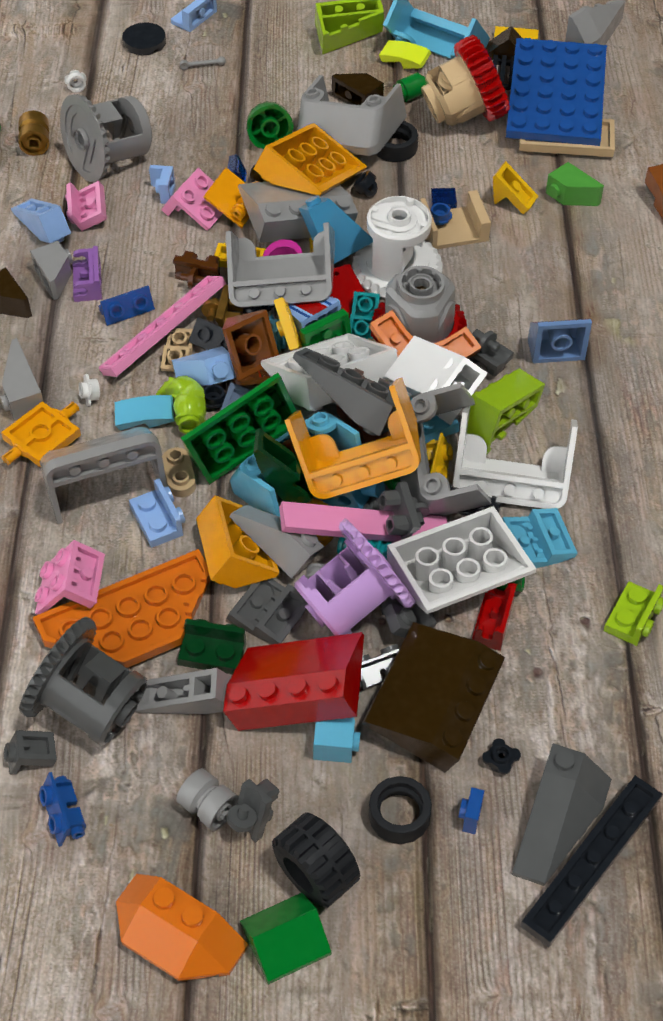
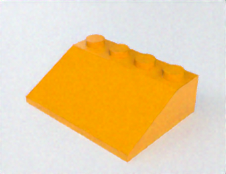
(308, 162)

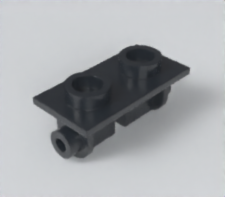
(207, 335)

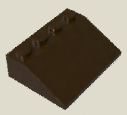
(434, 694)

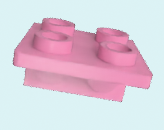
(191, 200)
(72, 575)

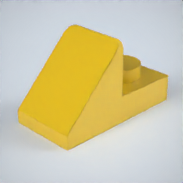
(510, 185)

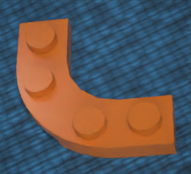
(392, 333)

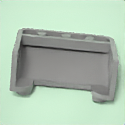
(294, 277)

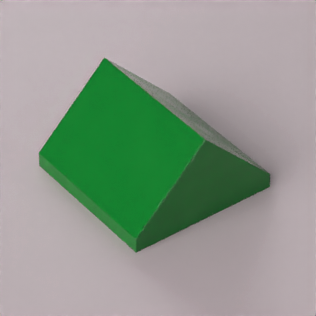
(286, 937)

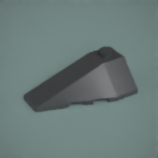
(360, 398)
(564, 807)

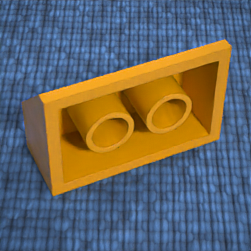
(228, 550)

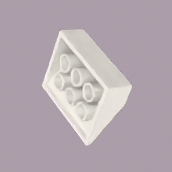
(348, 350)
(459, 560)

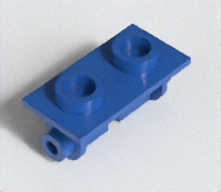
(126, 305)
(62, 821)

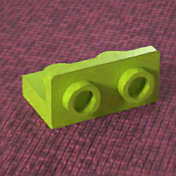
(634, 612)

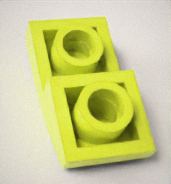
(407, 53)

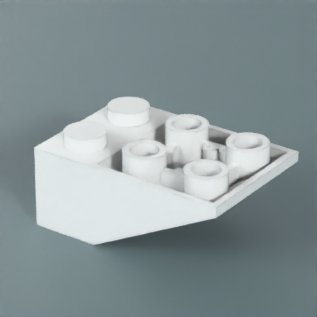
(432, 367)

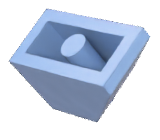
(206, 366)

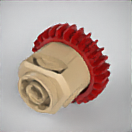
(465, 86)

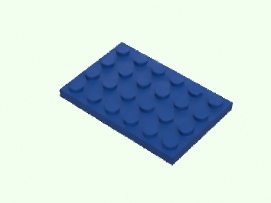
(557, 92)

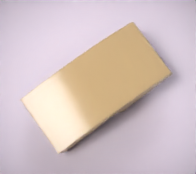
(176, 347)

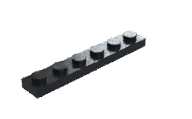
(591, 861)

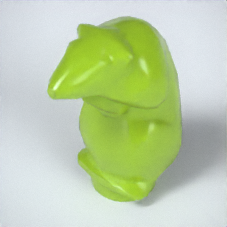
(188, 401)

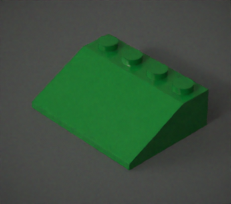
(230, 434)

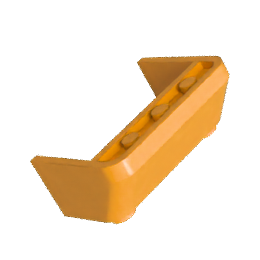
(340, 472)

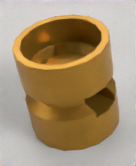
(33, 133)

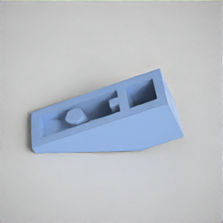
(43, 220)

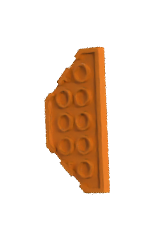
(138, 613)

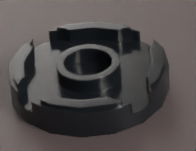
(144, 38)

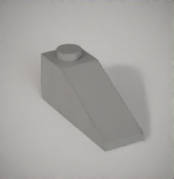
(19, 383)
(288, 550)
(186, 693)

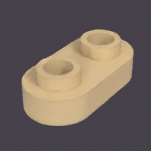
(178, 467)

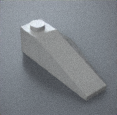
(595, 23)

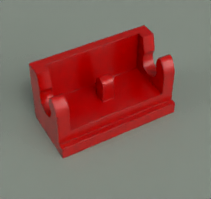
(494, 617)

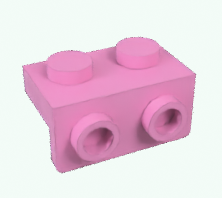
(86, 206)

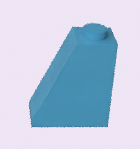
(348, 234)

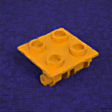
(227, 198)

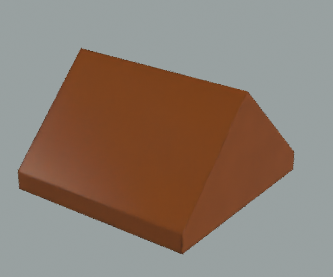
(249, 342)

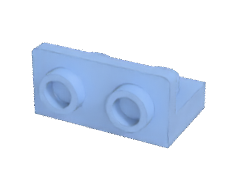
(158, 515)

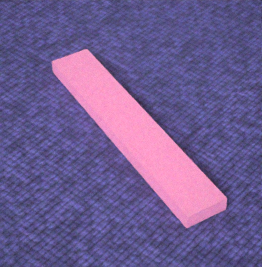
(161, 326)
(325, 520)

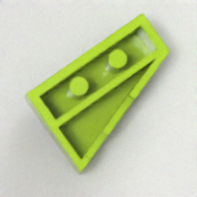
(347, 22)
(503, 404)

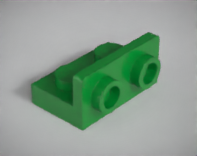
(326, 328)

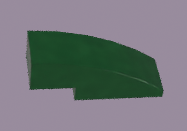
(280, 468)

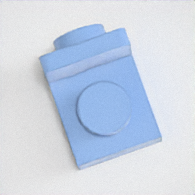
(163, 180)

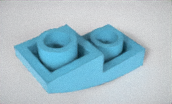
(147, 410)

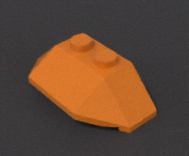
(176, 930)

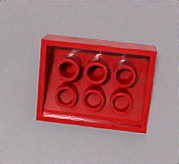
(296, 682)

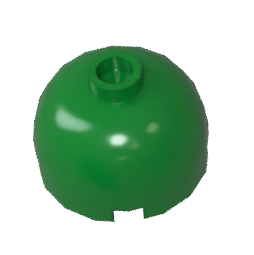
(268, 123)

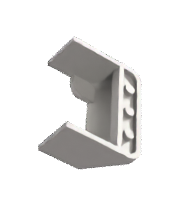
(358, 128)
(98, 458)
(434, 487)

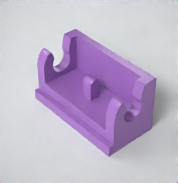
(87, 275)

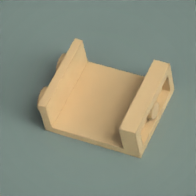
(466, 227)

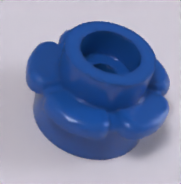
(441, 213)

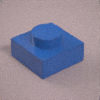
(471, 809)

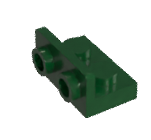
(212, 646)

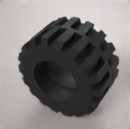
(316, 859)

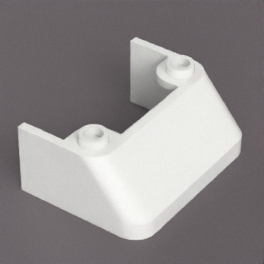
(514, 481)

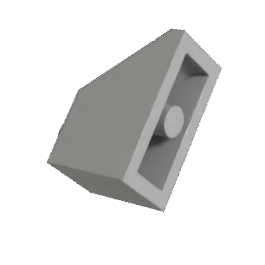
(52, 267)

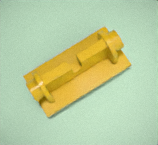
(439, 455)

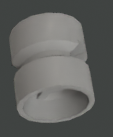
(207, 798)

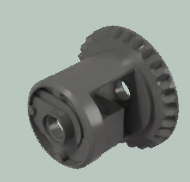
(52, 686)

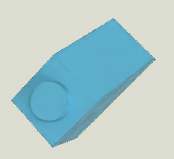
(335, 740)

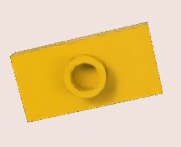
(286, 324)

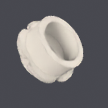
(78, 85)

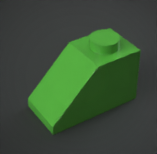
(573, 187)

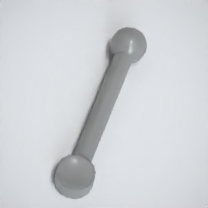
(184, 64)

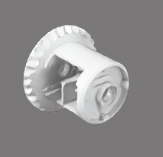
(396, 242)

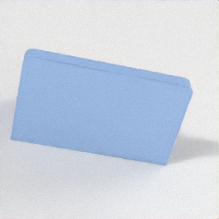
(194, 14)

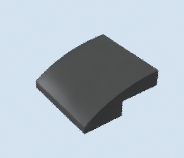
(268, 610)

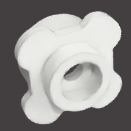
(89, 389)

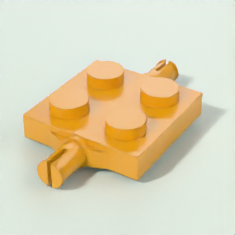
(40, 432)

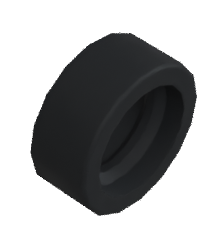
(403, 151)
(400, 786)

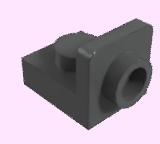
(401, 618)
(30, 749)

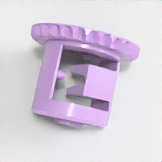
(351, 584)

